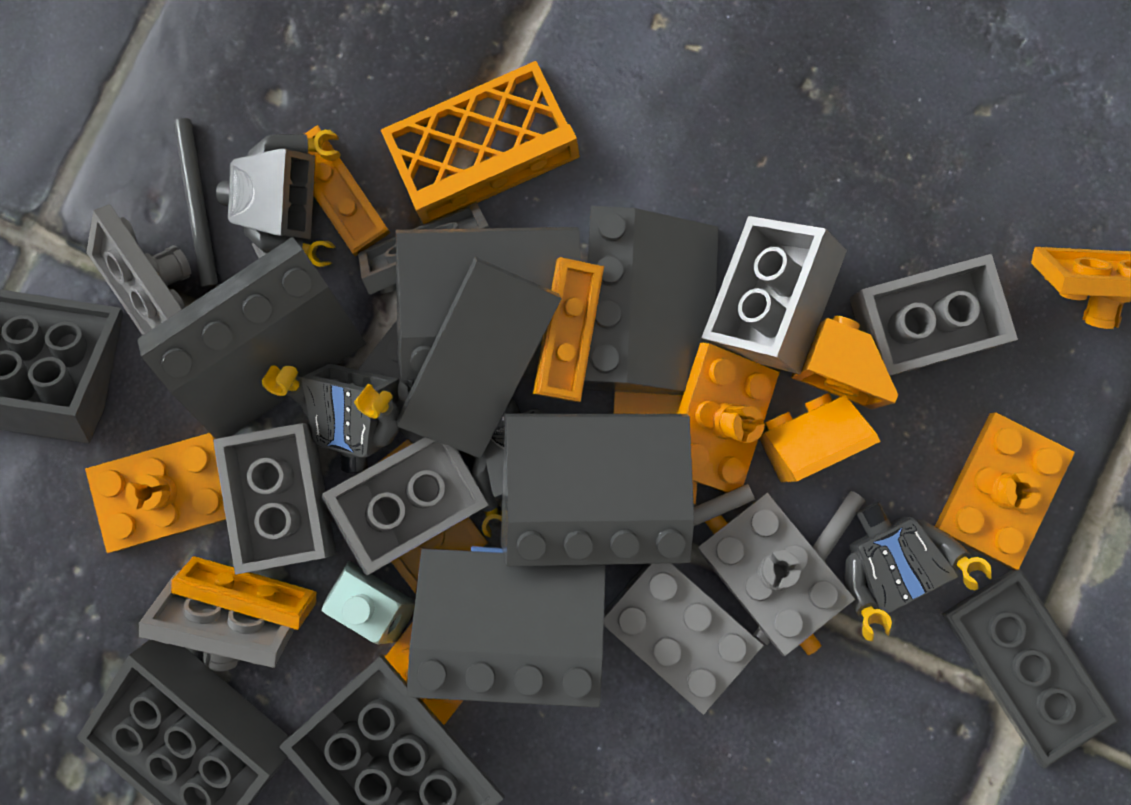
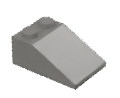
(403, 502)

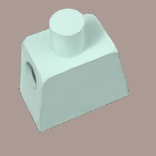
(368, 605)

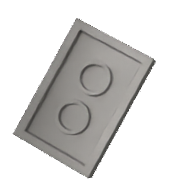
(136, 277)
(775, 574)
(216, 631)

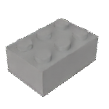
(775, 292)
(936, 315)
(274, 498)
(680, 633)

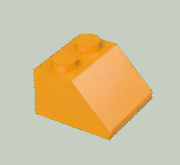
(847, 364)
(816, 438)

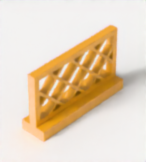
(502, 169)

